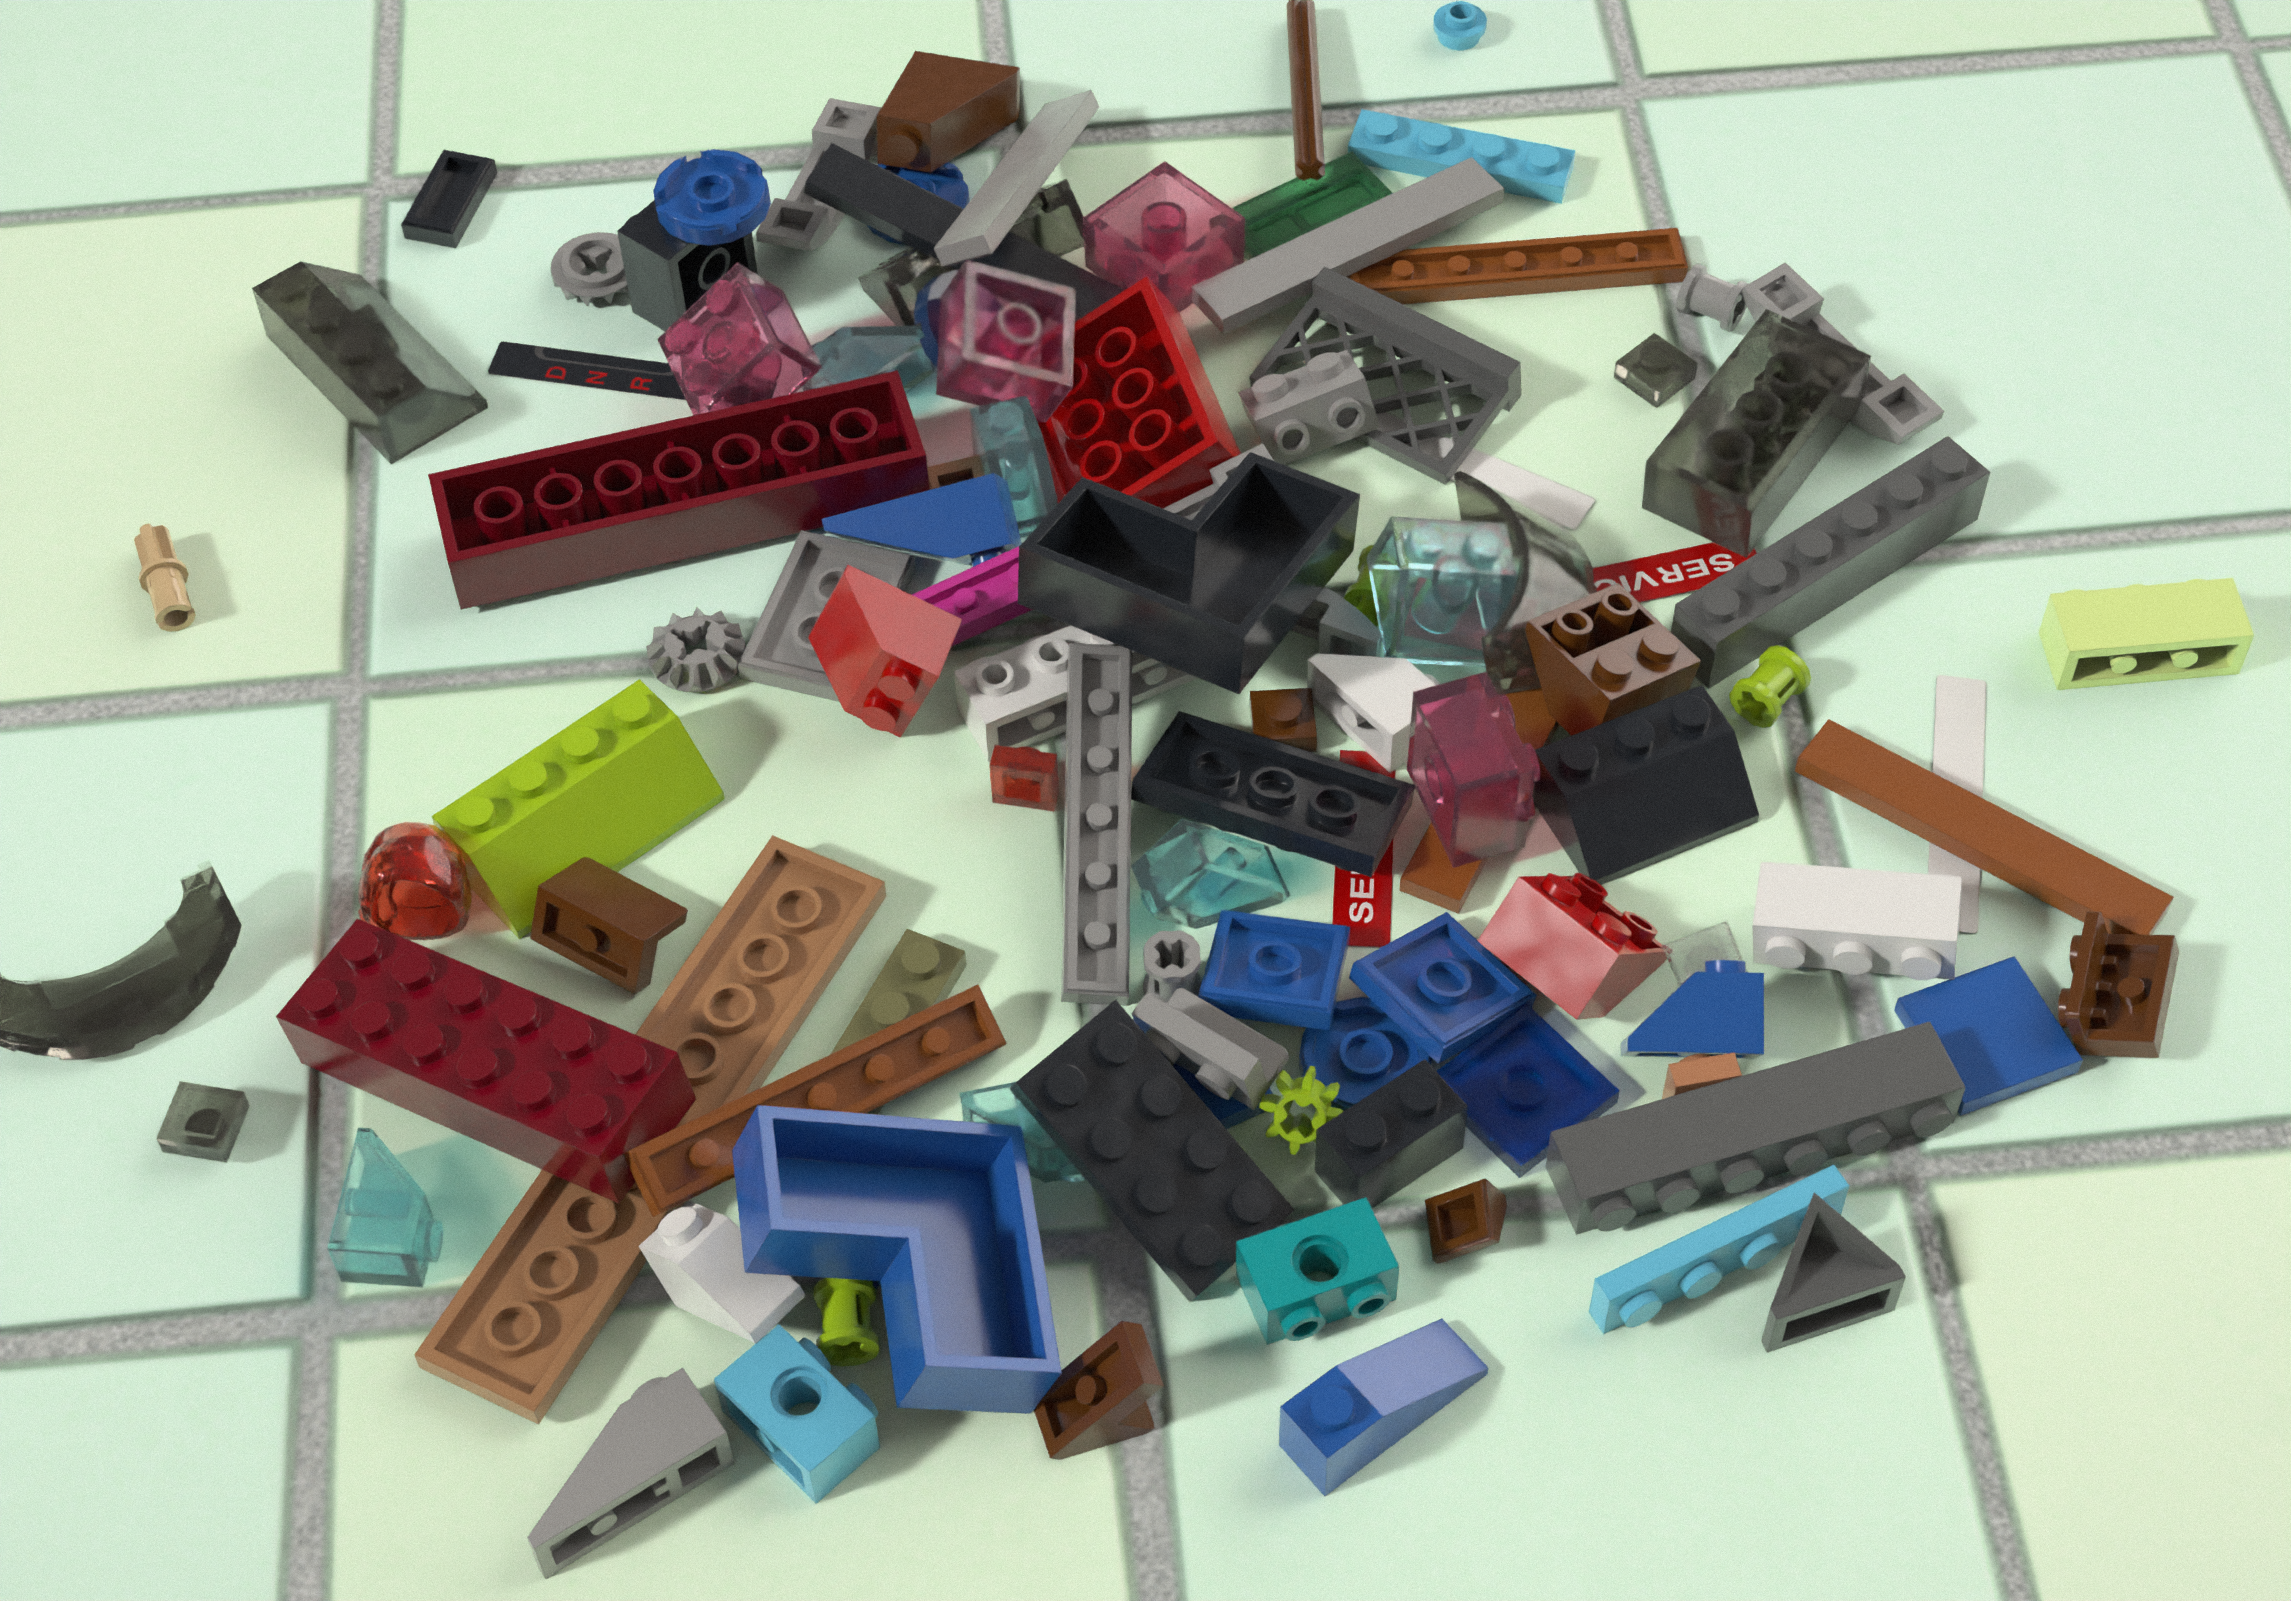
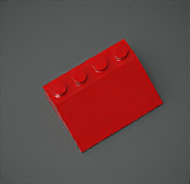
(1137, 405)

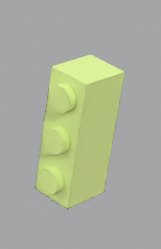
(2145, 633)

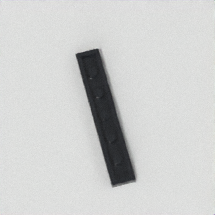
(923, 219)

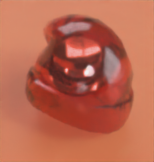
(414, 883)

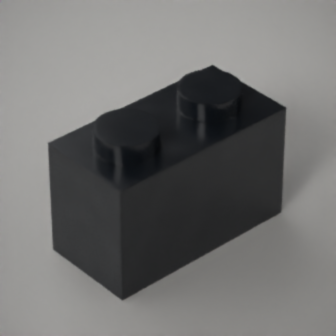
(1391, 1137)

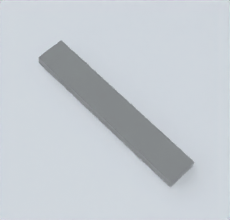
(1016, 179)
(1347, 244)
(1097, 825)

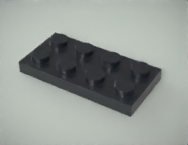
(1273, 793)
(1151, 1149)

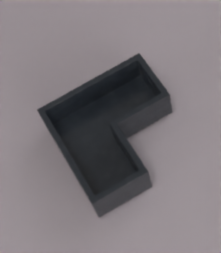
(1199, 590)

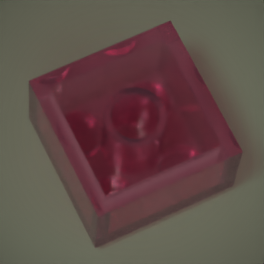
(1163, 231)
(1005, 339)
(738, 345)
(1471, 768)

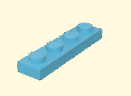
(1430, 147)
(1701, 1258)

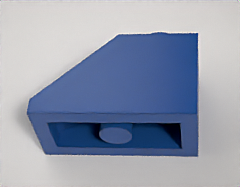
(1706, 1015)

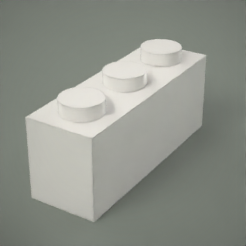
(1857, 920)

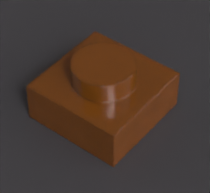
(1285, 716)

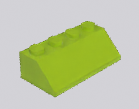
(590, 791)

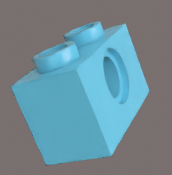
(810, 1448)

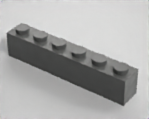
(1830, 560)
(1753, 1128)

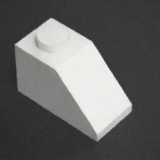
(1369, 700)
(703, 1272)

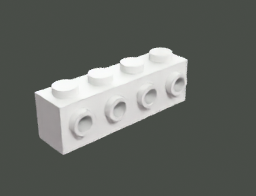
(1023, 691)

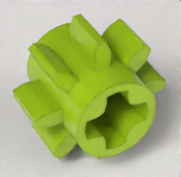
(1304, 1091)

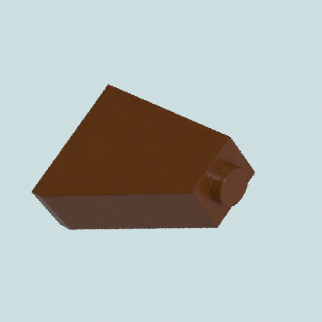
(944, 109)

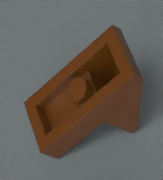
(1101, 1395)

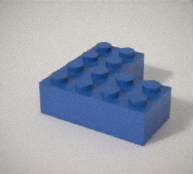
(932, 1216)

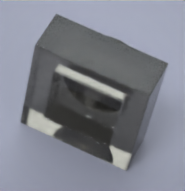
(1655, 370)
(203, 1121)

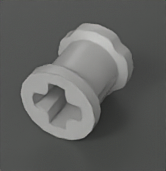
(1712, 297)
(1171, 964)

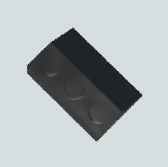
(1645, 786)

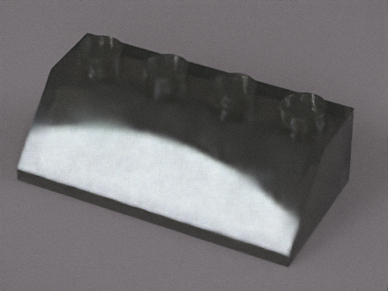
(364, 357)

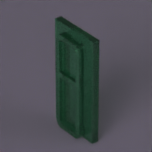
(1309, 204)

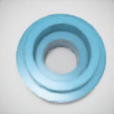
(1459, 25)

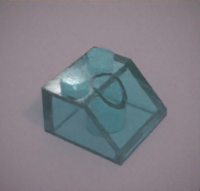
(1440, 587)

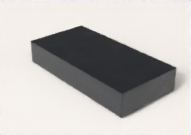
(449, 198)

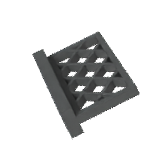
(1420, 345)

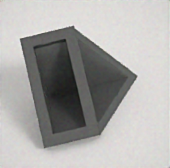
(1830, 1280)

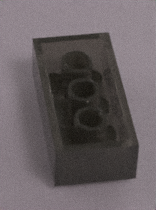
(1755, 432)

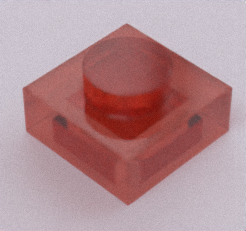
(1024, 777)

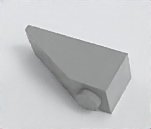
(639, 1463)

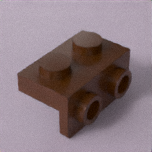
(2118, 991)

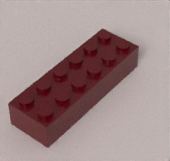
(486, 1058)

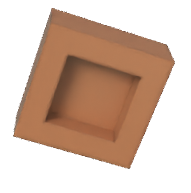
(1698, 1072)

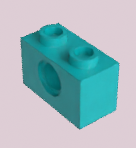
(1337, 1242)

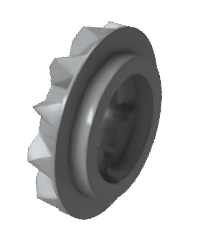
(595, 252)
(702, 668)

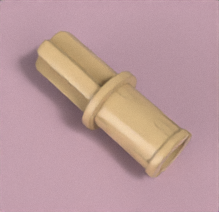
(164, 578)

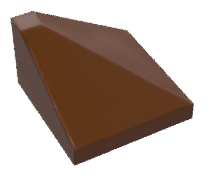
(1465, 1220)

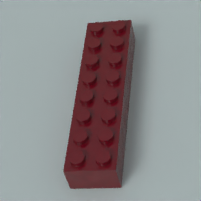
(676, 488)

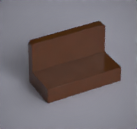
(604, 922)

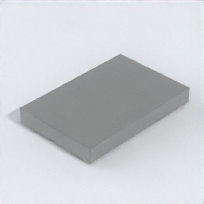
(780, 646)

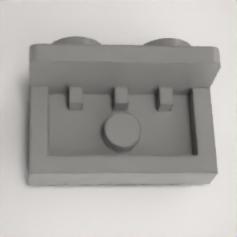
(1310, 407)
(1211, 1045)

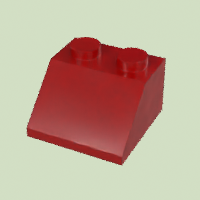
(881, 649)

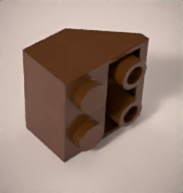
(1606, 659)

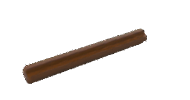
(1305, 90)

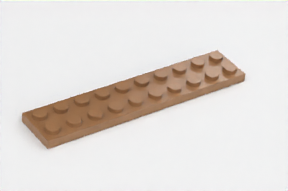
(730, 1017)

